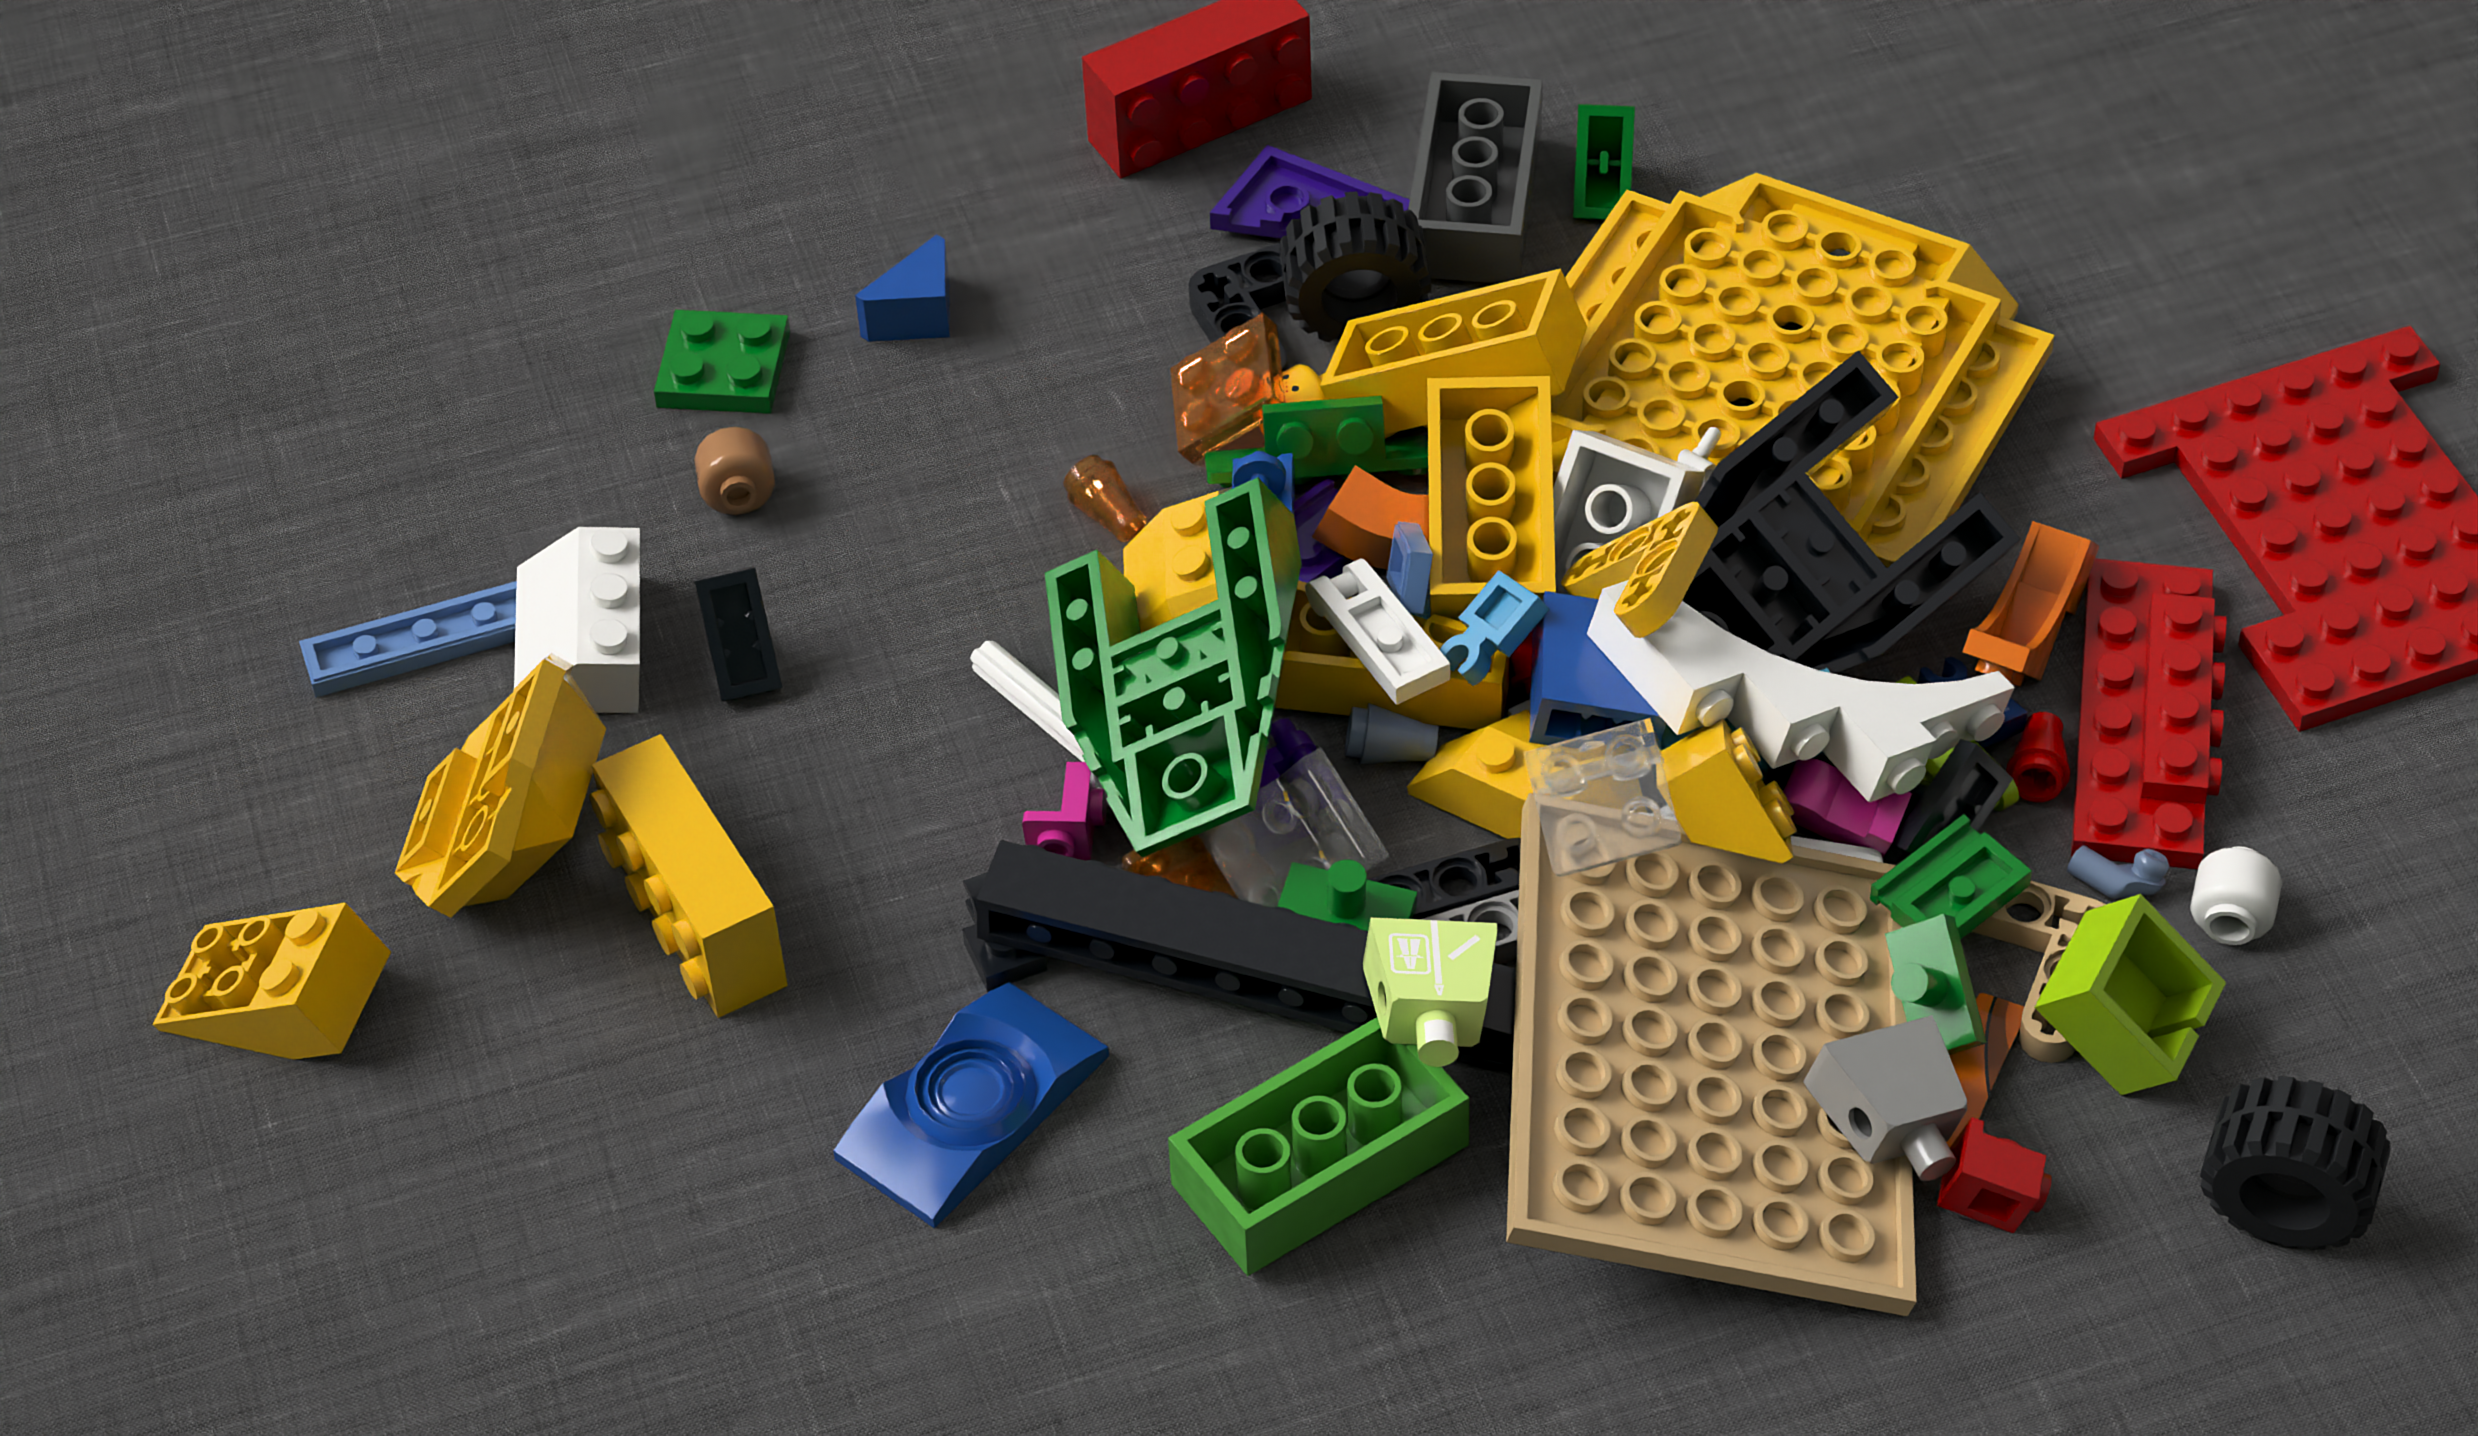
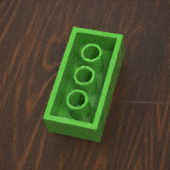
(1316, 1144)

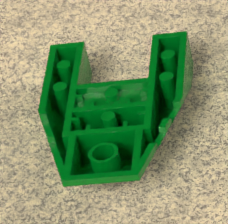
(1187, 708)

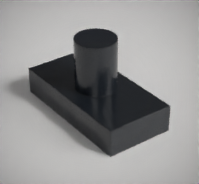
(737, 633)
(1964, 785)

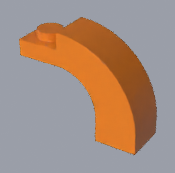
(1364, 518)

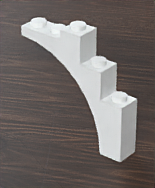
(1793, 712)

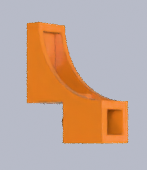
(2032, 605)

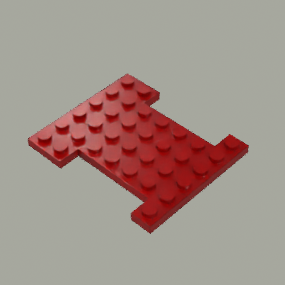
(2337, 515)

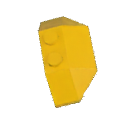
(1172, 563)
(1482, 776)

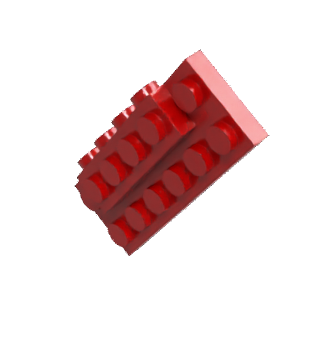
(2148, 711)

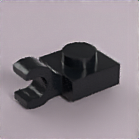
(993, 961)

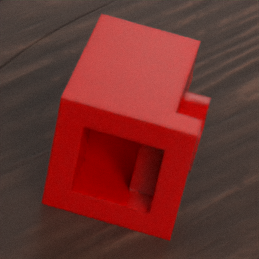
(1994, 1179)

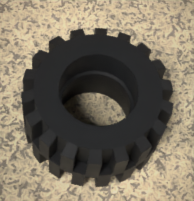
(1352, 262)
(2295, 1163)

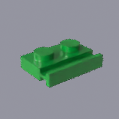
(1953, 876)

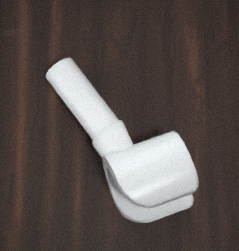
(1699, 455)

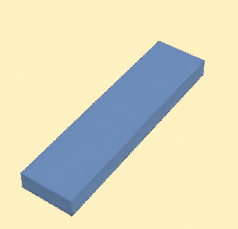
(411, 639)

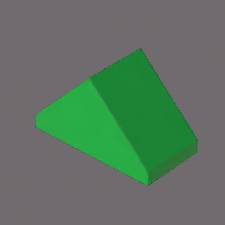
(1602, 158)

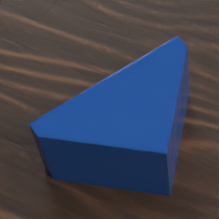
(909, 298)

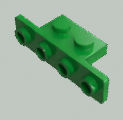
(1328, 440)

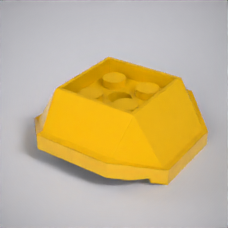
(505, 796)

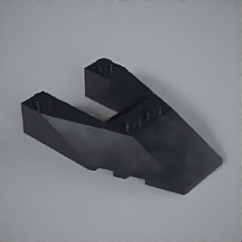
(1791, 565)

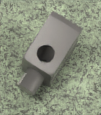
(1893, 1094)

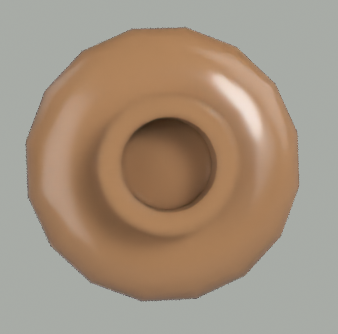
(734, 470)

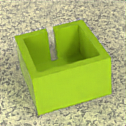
(2130, 995)

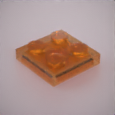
(1224, 387)

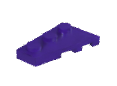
(1277, 190)

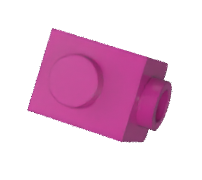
(1072, 828)

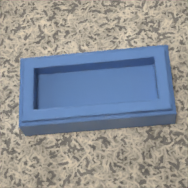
(1409, 566)

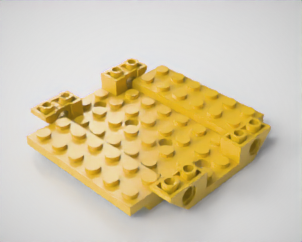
(1691, 314)

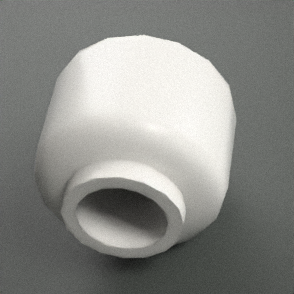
(2236, 895)

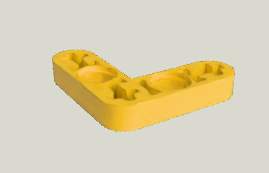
(1655, 559)

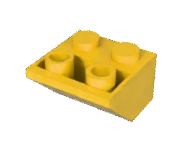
(1722, 795)

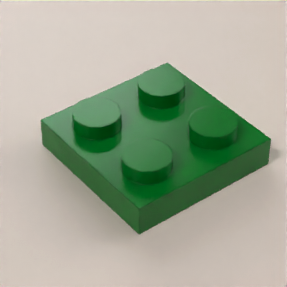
(722, 361)

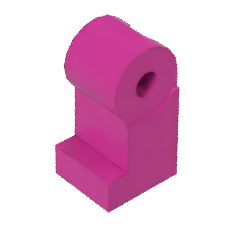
(1837, 811)

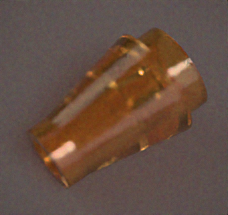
(1102, 495)

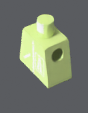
(1430, 982)

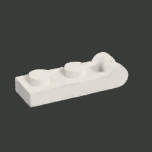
(1379, 631)

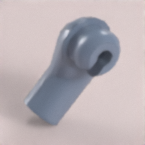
(2123, 880)

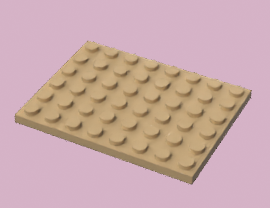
(1669, 1062)

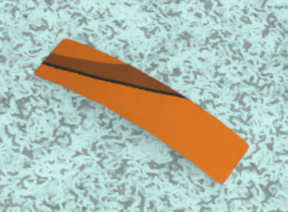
(1980, 1065)

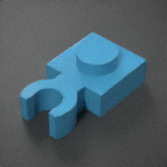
(1494, 620)

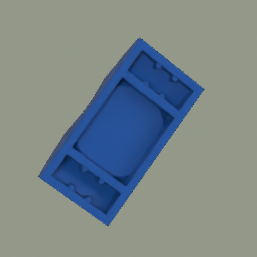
(968, 1102)

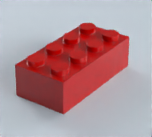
(1195, 80)

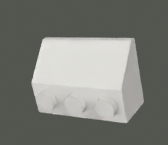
(585, 608)

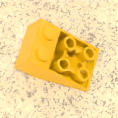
(277, 982)

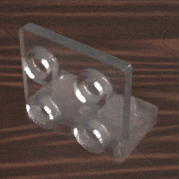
(1603, 797)
(1298, 819)

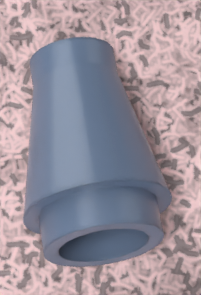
(1388, 737)

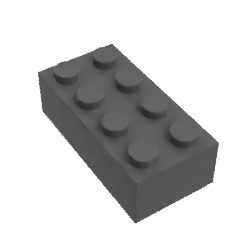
(1477, 174)

